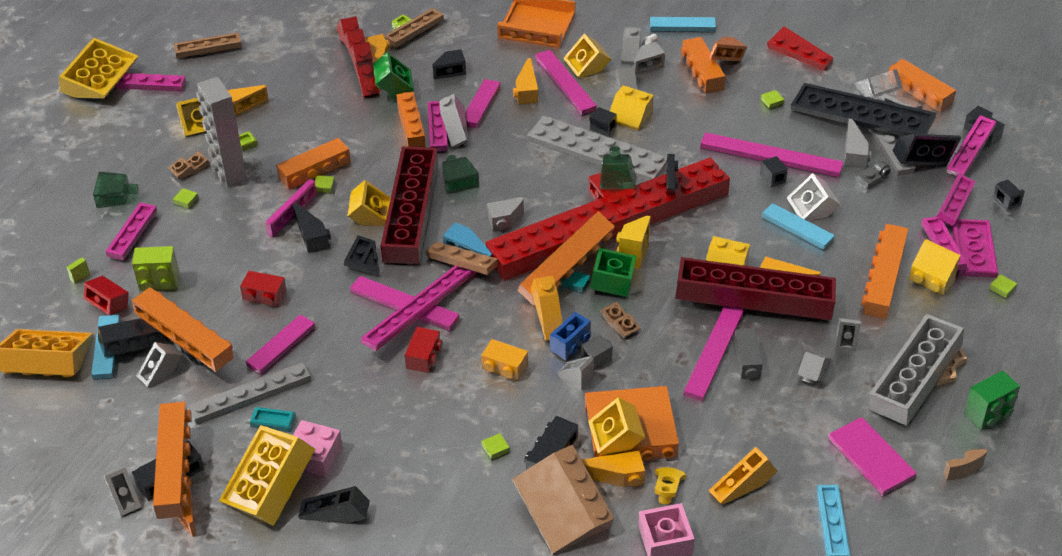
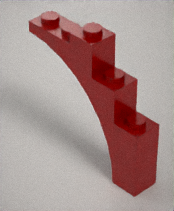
(360, 54)

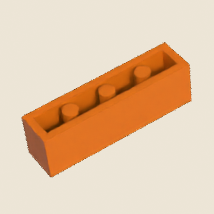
(705, 70)
(924, 86)
(410, 120)
(313, 163)

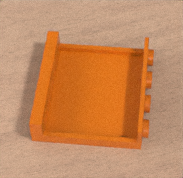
(538, 22)
(654, 415)

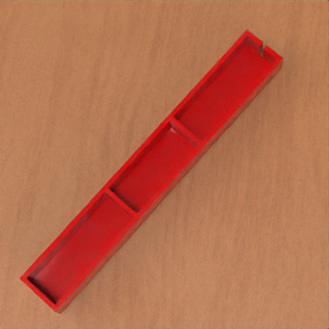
(533, 244)

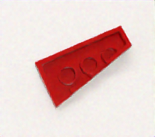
(796, 47)

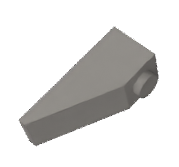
(454, 120)
(856, 147)

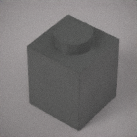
(599, 349)

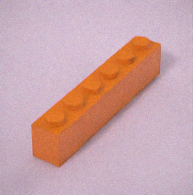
(571, 253)
(885, 271)
(183, 329)
(172, 460)

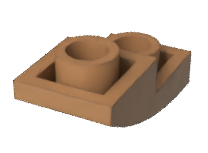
(184, 168)
(621, 322)
(970, 463)

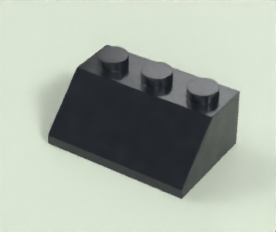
(926, 149)

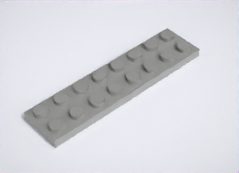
(593, 146)

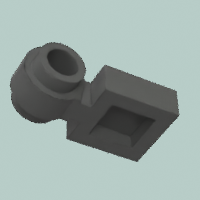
(871, 177)

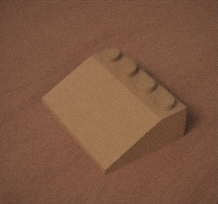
(563, 500)

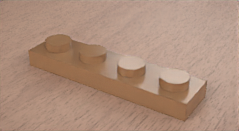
(414, 27)
(207, 45)
(462, 258)

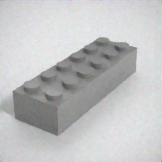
(221, 131)
(916, 369)

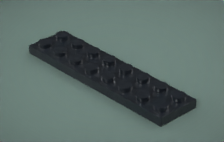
(863, 110)

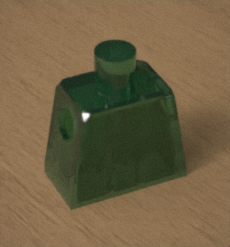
(617, 170)
(459, 174)
(113, 189)

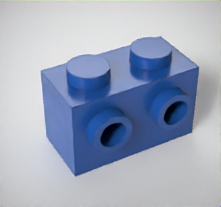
(570, 335)

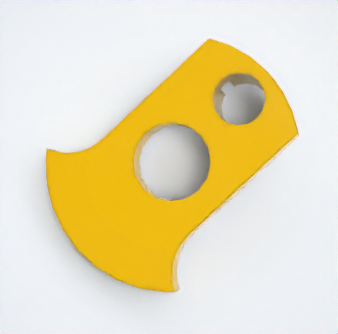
(664, 490)

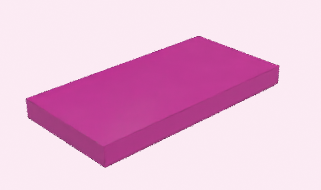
(976, 246)
(872, 456)

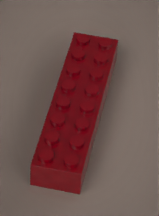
(409, 205)
(756, 288)

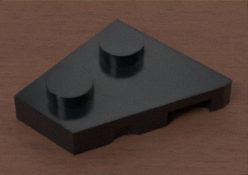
(671, 168)
(363, 256)

